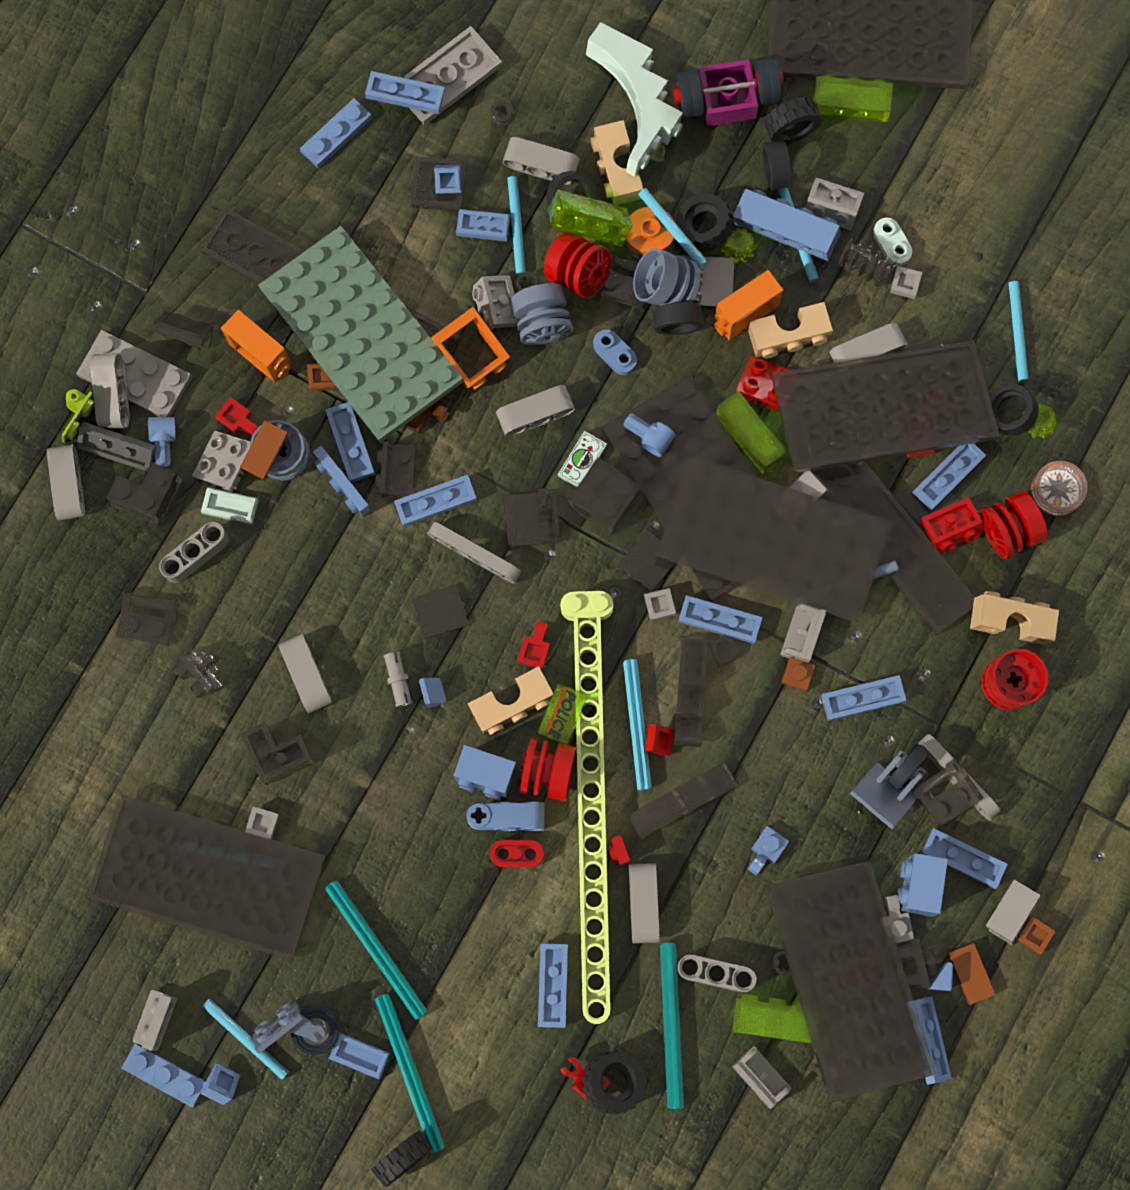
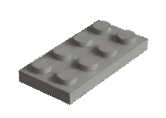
(457, 67)
(149, 380)

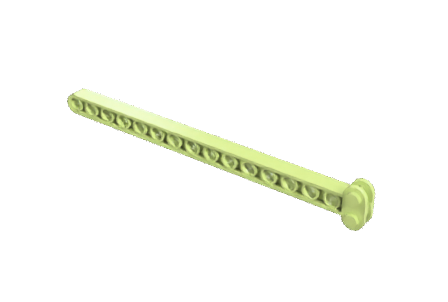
(589, 609)

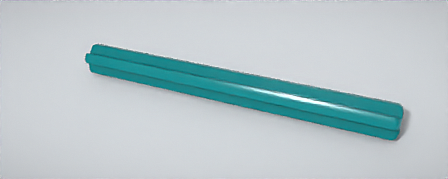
(376, 950)
(671, 1026)
(409, 1072)

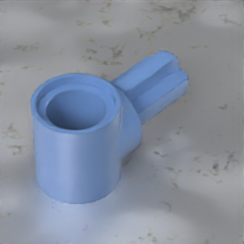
(162, 433)
(655, 436)

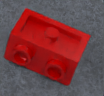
(953, 525)

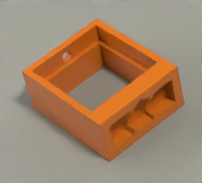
(747, 304)
(256, 346)
(495, 366)

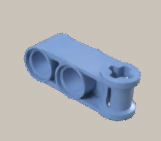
(509, 816)

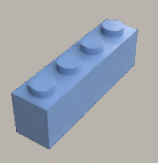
(787, 224)

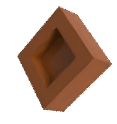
(798, 674)
(1035, 935)

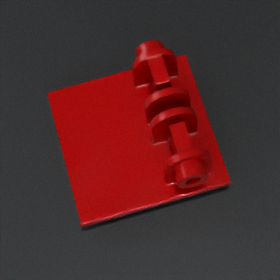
(757, 382)

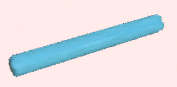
(637, 724)

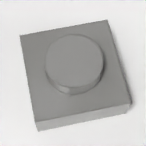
(905, 282)
(659, 604)
(262, 823)

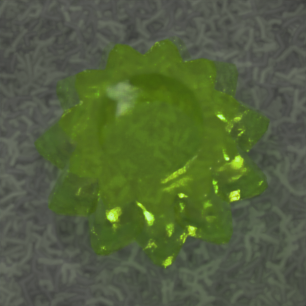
(739, 245)
(1044, 423)

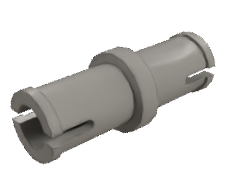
(397, 679)

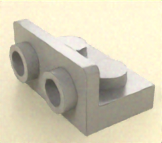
(834, 202)
(494, 301)
(154, 1020)

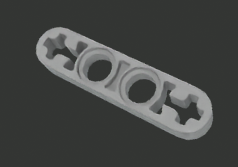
(474, 552)
(940, 757)

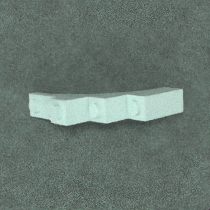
(631, 66)

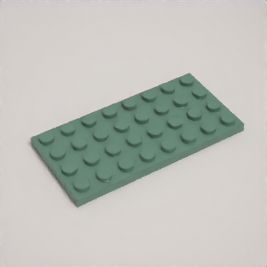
(360, 334)

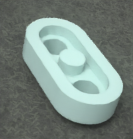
(890, 241)

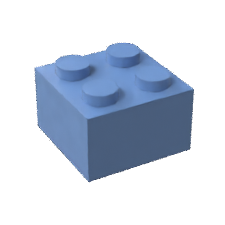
(485, 772)
(922, 885)

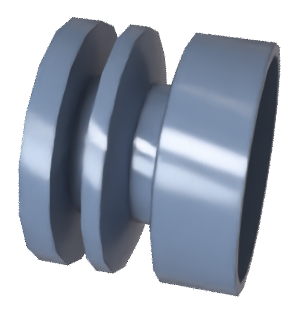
(666, 278)
(542, 314)
(297, 453)

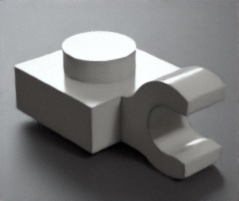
(899, 923)

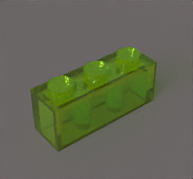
(853, 98)
(589, 218)
(750, 432)
(769, 1019)

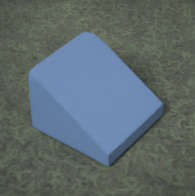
(448, 178)
(432, 691)
(943, 980)
(220, 1084)

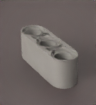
(538, 159)
(878, 342)
(110, 391)
(535, 410)
(65, 482)
(189, 565)
(305, 673)
(644, 903)
(730, 973)

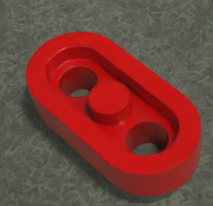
(517, 851)

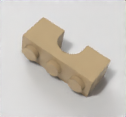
(611, 142)
(770, 339)
(1036, 621)
(493, 715)

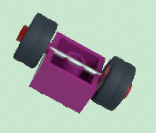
(728, 90)

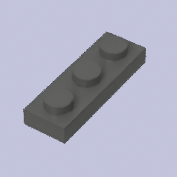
(115, 446)

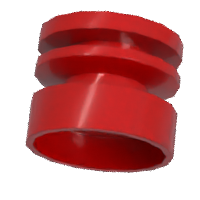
(577, 264)
(1014, 524)
(1026, 670)
(547, 769)

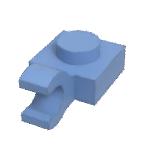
(768, 848)

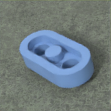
(614, 351)

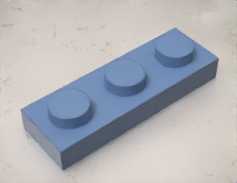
(405, 92)
(336, 133)
(350, 442)
(948, 474)
(340, 482)
(435, 500)
(720, 619)
(863, 698)
(965, 858)
(553, 985)
(932, 1033)
(164, 1075)

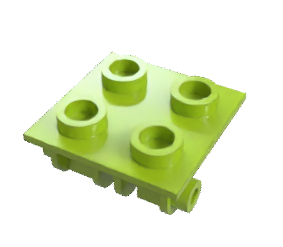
(81, 406)

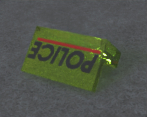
(562, 714)

